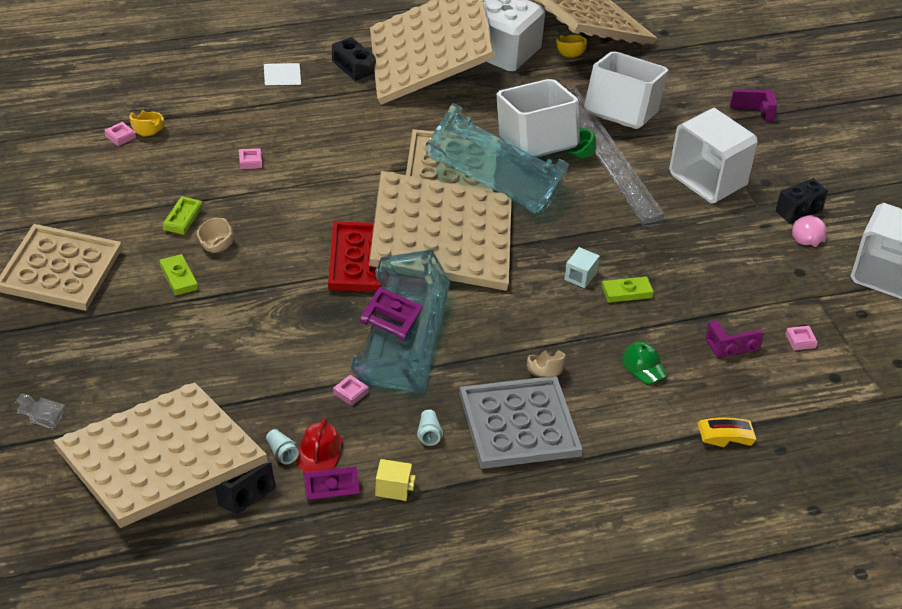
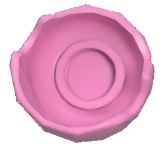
(809, 231)

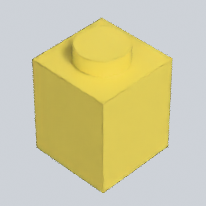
(394, 480)

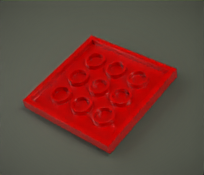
(350, 258)

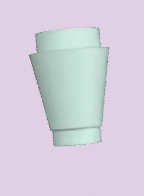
(429, 428)
(283, 448)

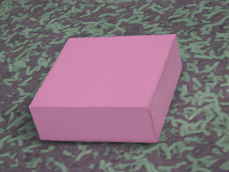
(120, 133)
(250, 158)
(801, 338)
(350, 390)

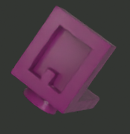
(755, 99)
(725, 345)

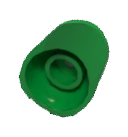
(586, 147)
(644, 362)

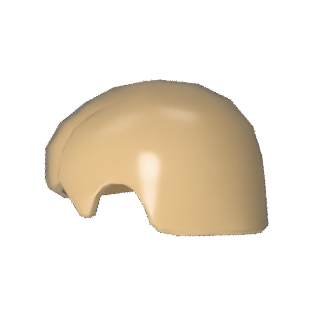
(215, 235)
(546, 365)

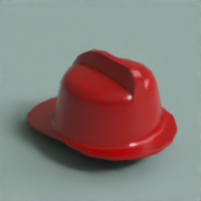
(319, 447)

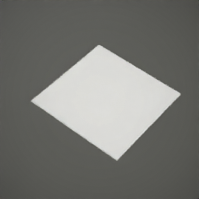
(282, 74)

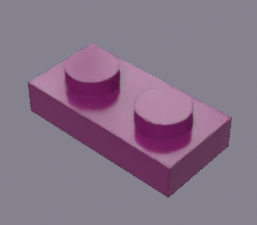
(331, 482)

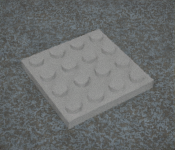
(519, 422)

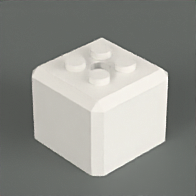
(515, 31)
(625, 89)
(539, 117)
(712, 155)
(880, 252)

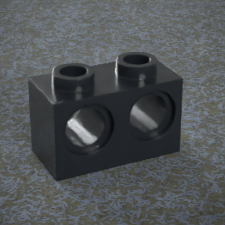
(353, 58)
(801, 200)
(246, 488)

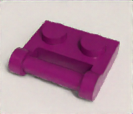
(394, 308)

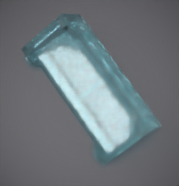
(495, 162)
(408, 363)

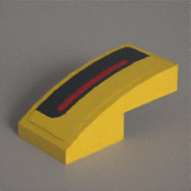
(722, 430)

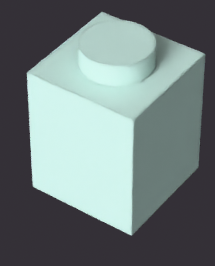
(581, 267)

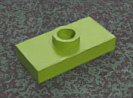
(182, 215)
(178, 274)
(627, 289)

